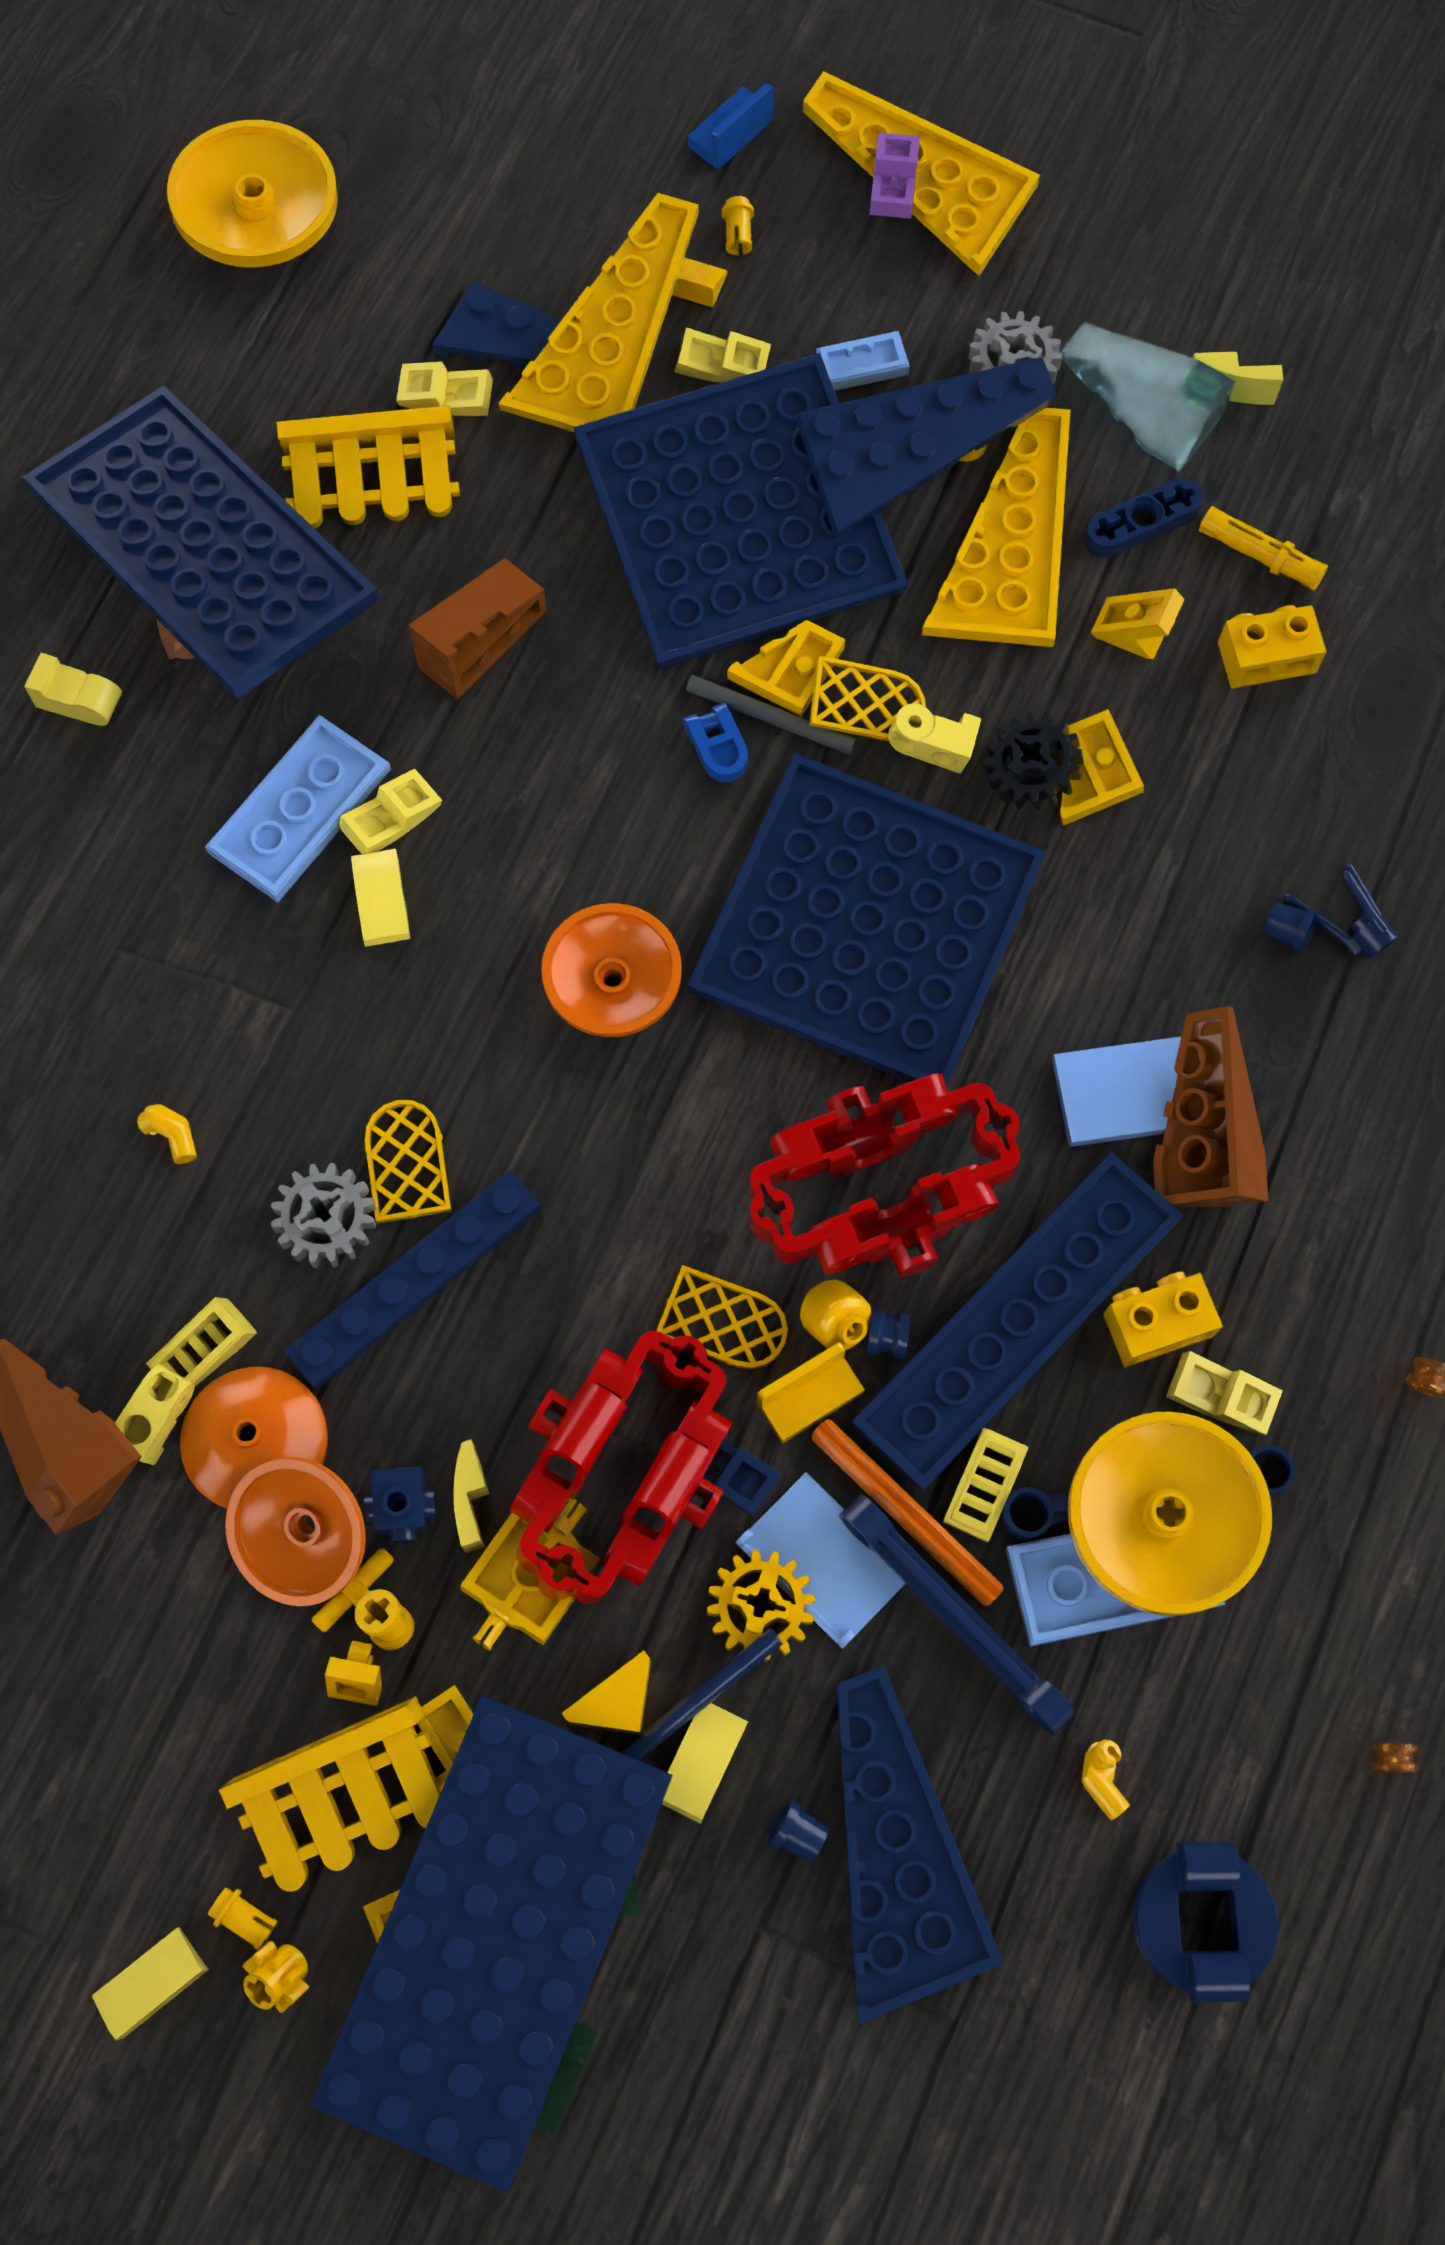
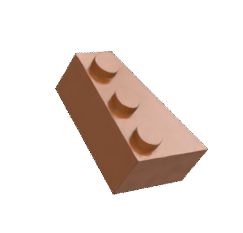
(476, 626)

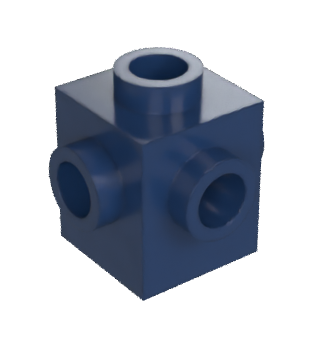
(395, 1487)

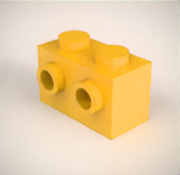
(1271, 646)
(1161, 1318)

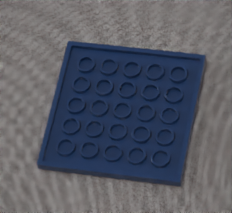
(726, 514)
(867, 922)

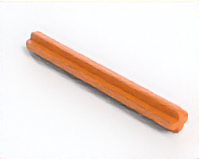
(907, 1512)

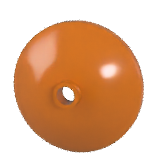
(604, 944)
(276, 1403)
(275, 1543)

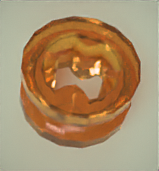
(1428, 1377)
(1396, 1757)

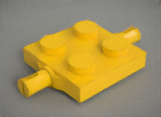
(511, 1591)

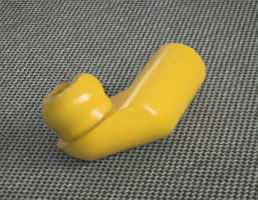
(172, 1126)
(1099, 1776)

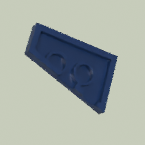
(494, 327)

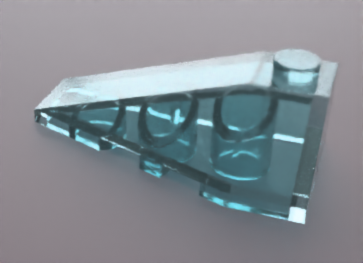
(1155, 391)

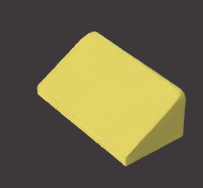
(148, 1984)

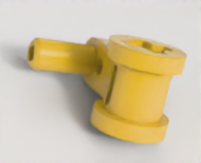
(370, 1606)

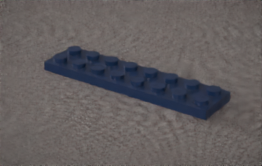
(1016, 1321)

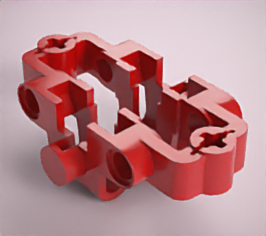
(848, 1145)
(665, 1488)

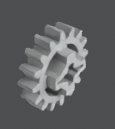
(1014, 342)
(309, 1226)

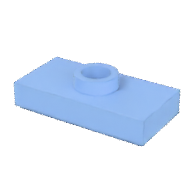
(865, 360)

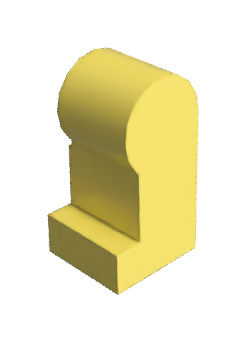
(72, 691)
(934, 737)
(153, 1411)

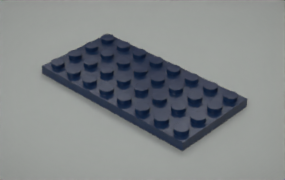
(201, 541)
(492, 1944)

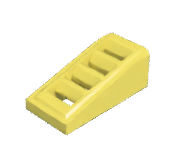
(206, 1320)
(1004, 1446)

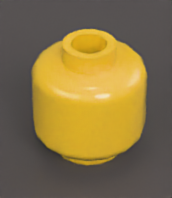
(835, 1314)

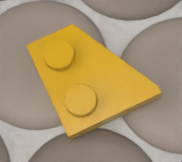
(787, 666)
(1106, 771)

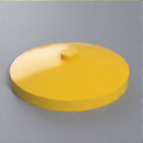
(252, 193)
(1169, 1513)

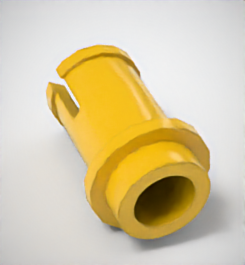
(737, 214)
(241, 1918)

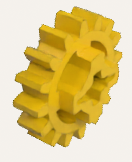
(738, 1597)

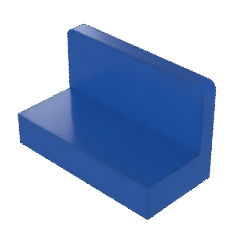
(733, 125)

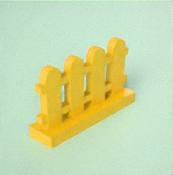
(384, 431)
(316, 1801)

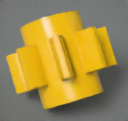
(275, 1976)

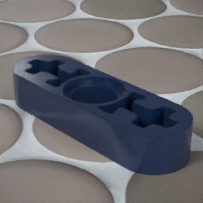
(1133, 534)

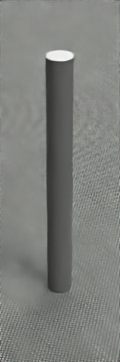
(770, 714)

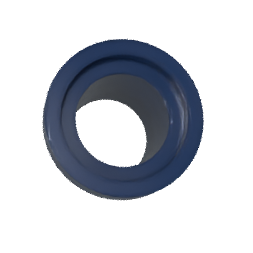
(1291, 925)
(797, 1832)

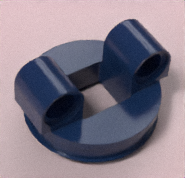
(1212, 1974)

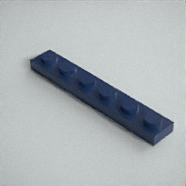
(412, 1280)

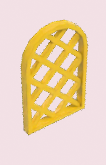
(854, 668)
(415, 1211)
(746, 1294)

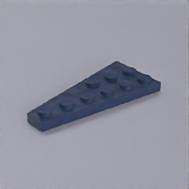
(901, 439)
(908, 1886)

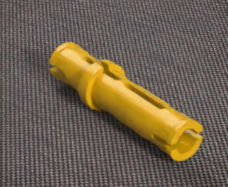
(1269, 551)

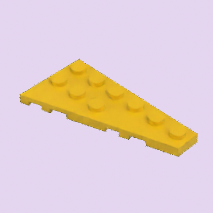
(959, 188)
(610, 332)
(1011, 556)

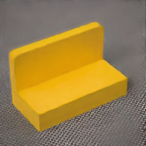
(809, 1393)

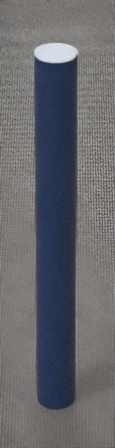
(703, 1695)

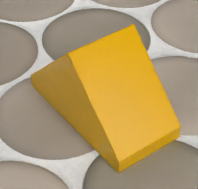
(617, 1701)

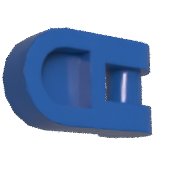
(722, 755)

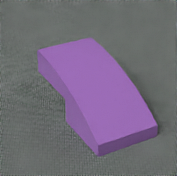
(894, 175)

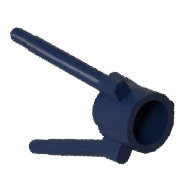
(1371, 931)

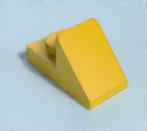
(1138, 620)

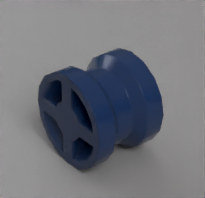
(888, 1333)

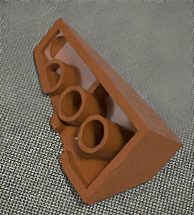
(1212, 1130)
(60, 1449)

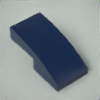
(741, 1476)

